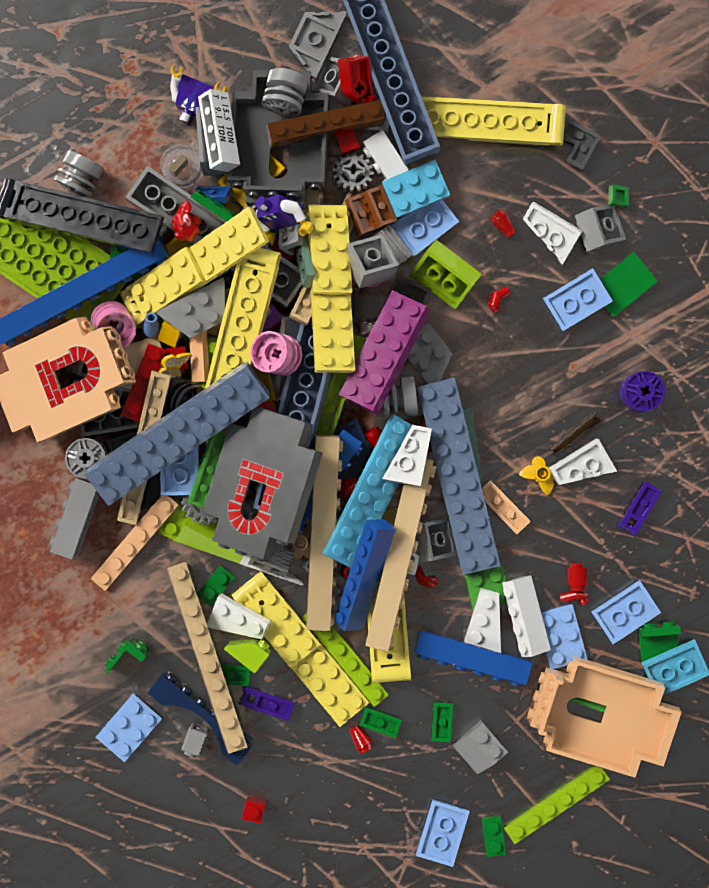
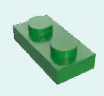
(215, 585)
(236, 674)
(380, 722)
(442, 722)
(493, 836)

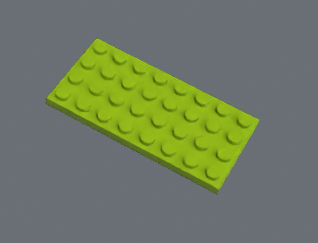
(46, 260)

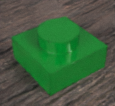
(618, 196)

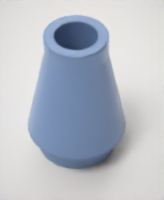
(151, 326)

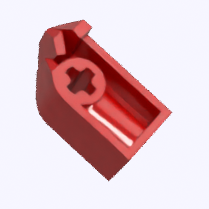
(356, 79)

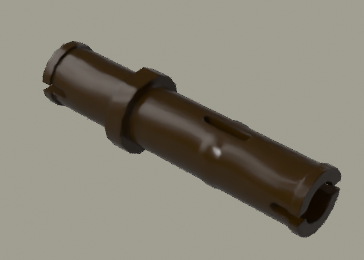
(568, 439)

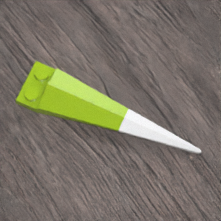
(189, 533)

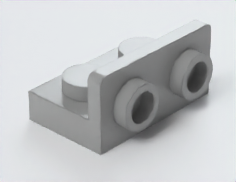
(289, 238)

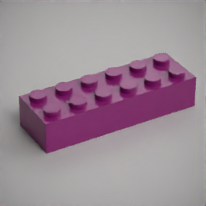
(385, 352)

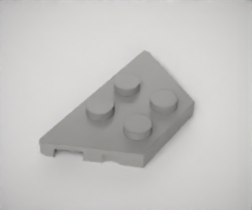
(315, 38)
(198, 310)
(429, 355)

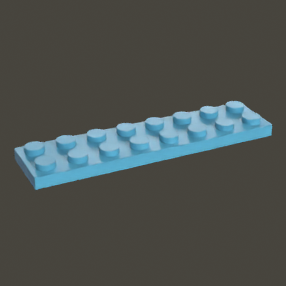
(369, 495)

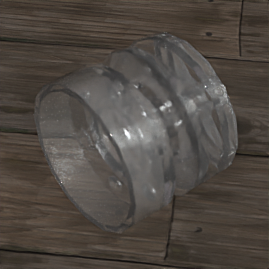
(193, 176)

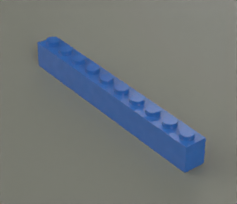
(79, 290)

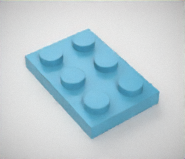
(415, 188)
(677, 666)

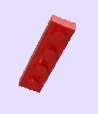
(135, 401)

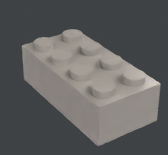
(75, 519)

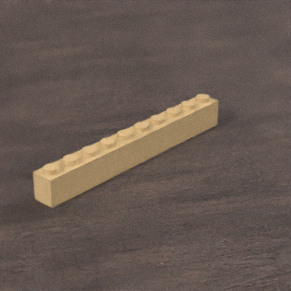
(322, 525)
(398, 562)
(207, 658)

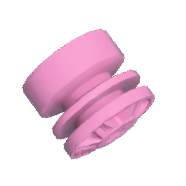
(120, 315)
(276, 353)

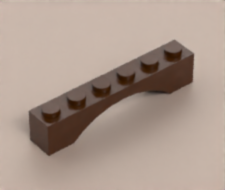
(352, 117)

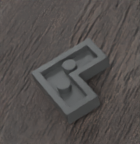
(583, 141)

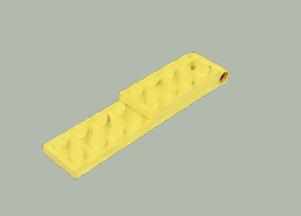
(497, 120)
(194, 266)
(331, 289)
(244, 312)
(302, 650)
(399, 666)

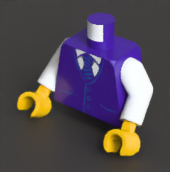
(186, 92)
(279, 213)

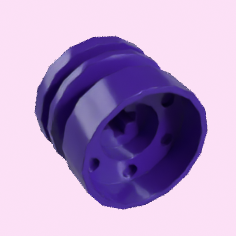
(631, 393)

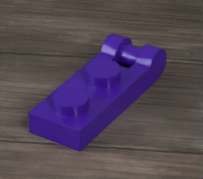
(640, 508)
(266, 703)

